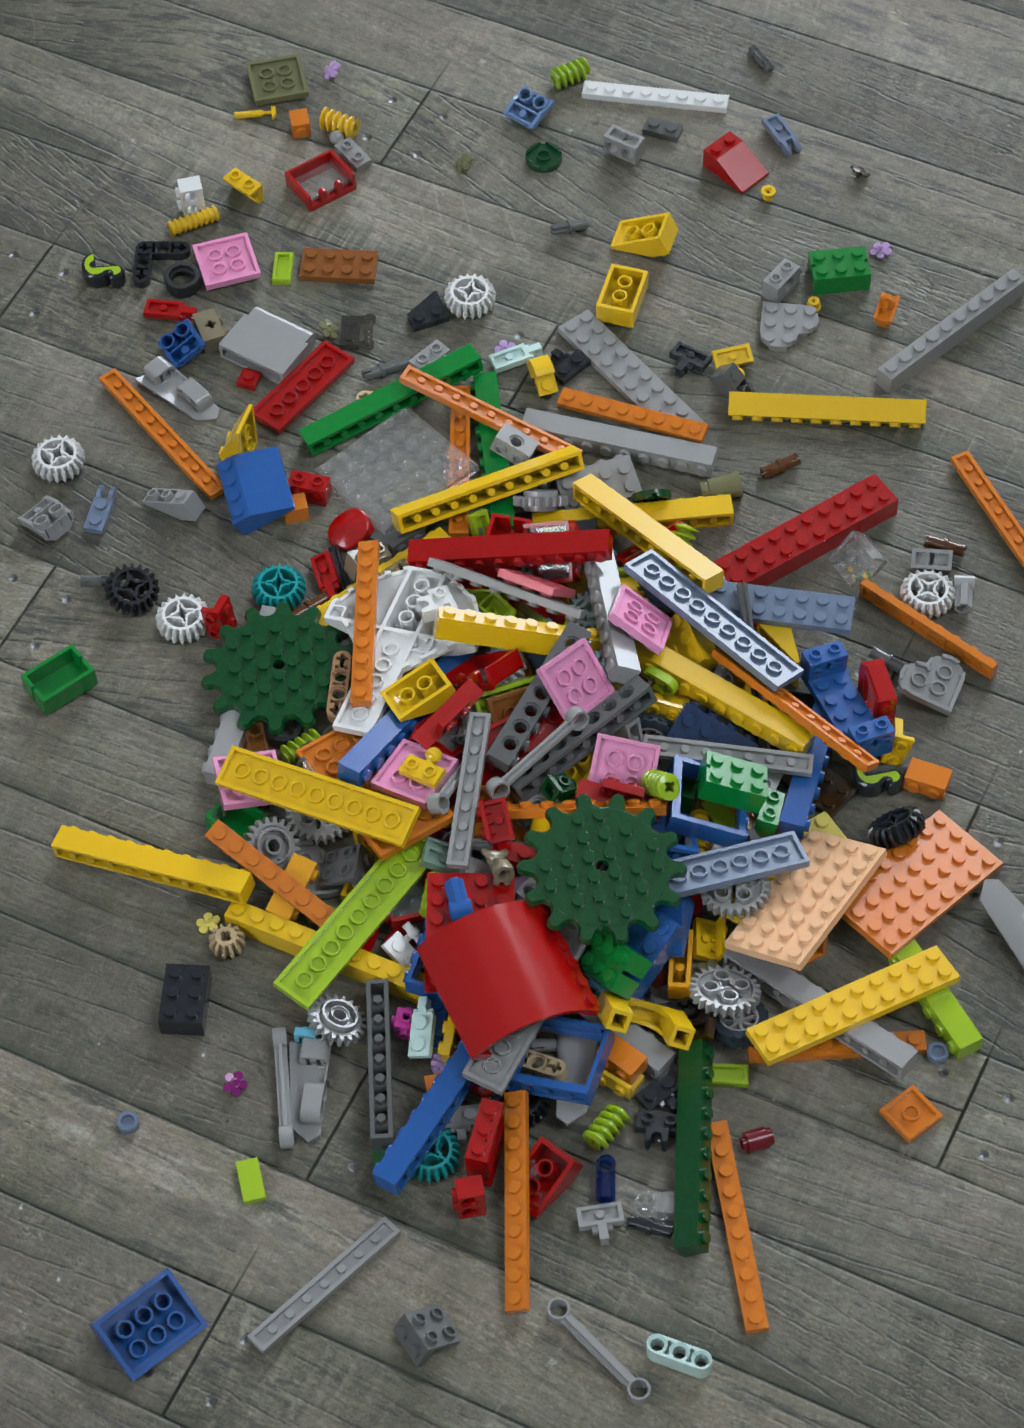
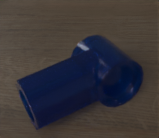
(605, 1179)

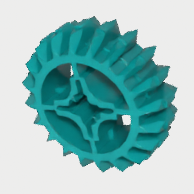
(267, 584)
(435, 1164)

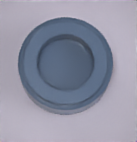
(937, 1053)
(128, 1122)

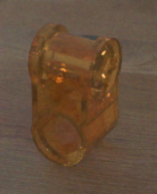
(256, 742)

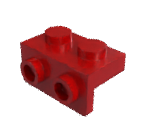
(220, 615)
(496, 821)

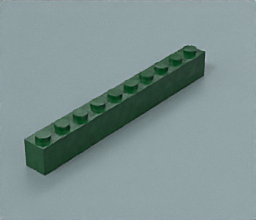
(693, 1149)

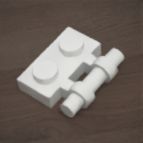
(399, 947)

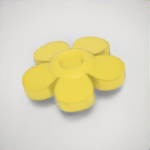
(208, 923)

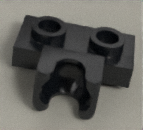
(657, 1127)

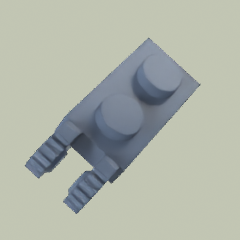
(781, 134)
(100, 511)

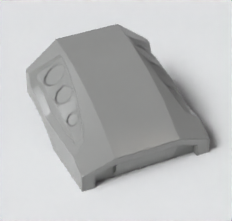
(48, 518)

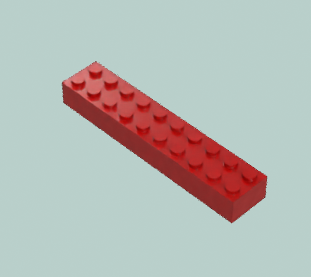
(810, 534)

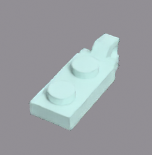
(514, 356)
(422, 1030)

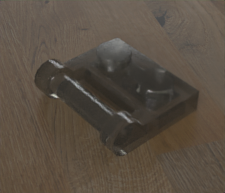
(351, 332)

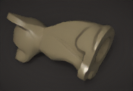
(499, 866)

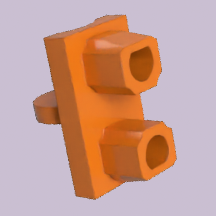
(886, 310)

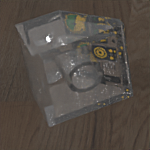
(857, 559)

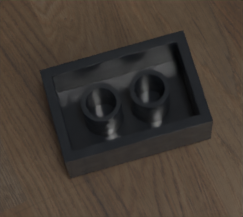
(185, 999)

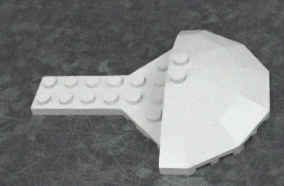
(400, 636)

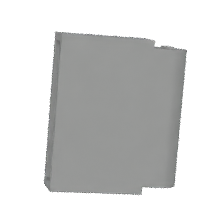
(267, 344)

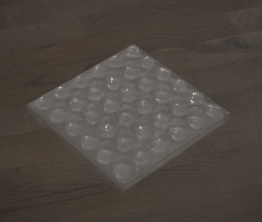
(396, 466)

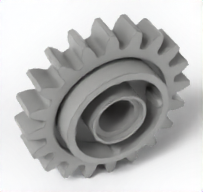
(540, 500)
(278, 834)
(337, 1020)

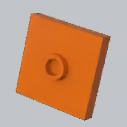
(911, 1114)

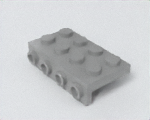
(616, 473)

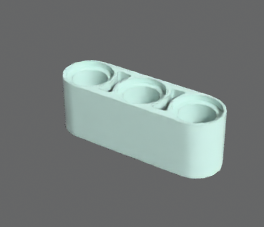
(685, 1365)

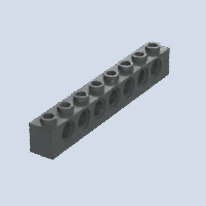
(604, 718)
(506, 759)
(379, 1064)

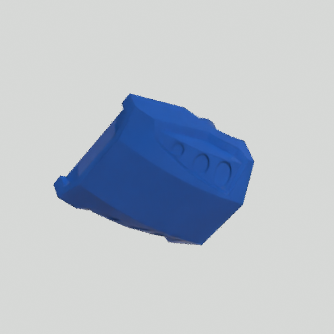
(181, 344)

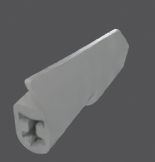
(179, 391)
(1006, 914)
(579, 1058)
(308, 1086)

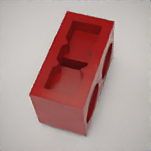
(315, 487)
(469, 1197)

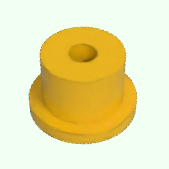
(768, 192)
(814, 301)

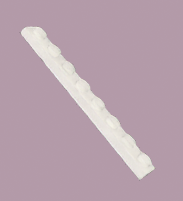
(655, 96)

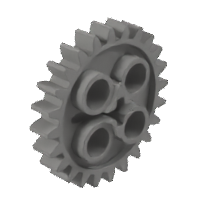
(749, 897)
(725, 991)

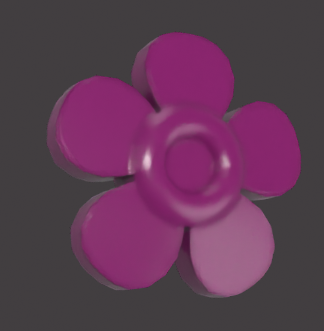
(235, 1083)

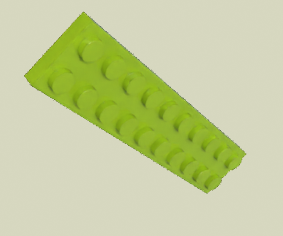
(351, 926)

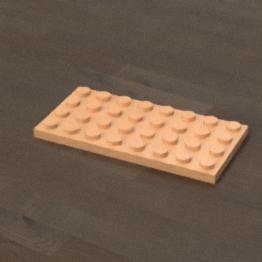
(807, 901)

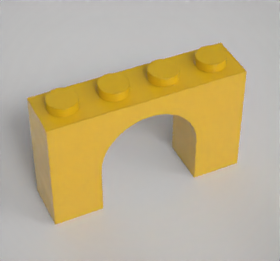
(668, 1022)

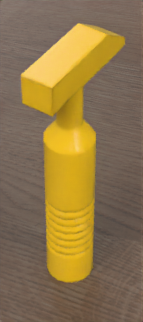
(255, 113)

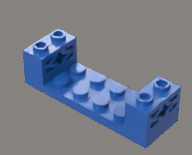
(840, 700)

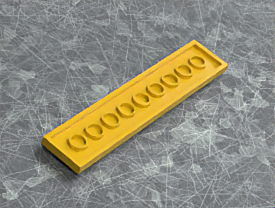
(318, 796)
(852, 1005)

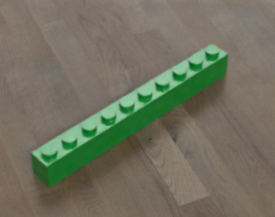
(486, 389)
(386, 402)

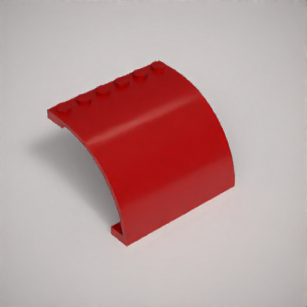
(504, 973)

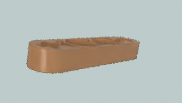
(336, 686)

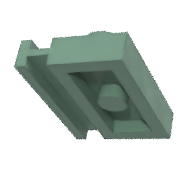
(435, 856)

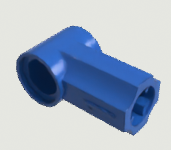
(459, 903)

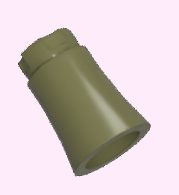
(723, 485)

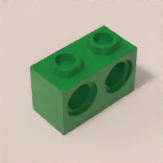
(769, 815)

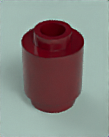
(756, 1139)

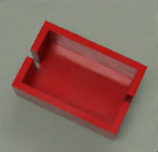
(500, 525)

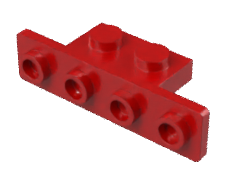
(448, 714)
(610, 787)

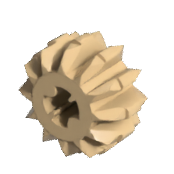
(226, 941)

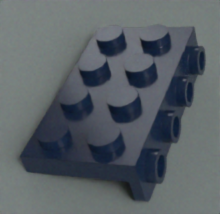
(696, 725)

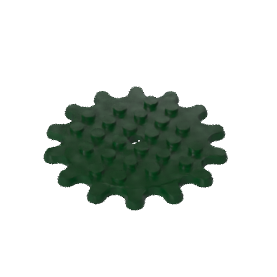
(268, 694)
(597, 899)

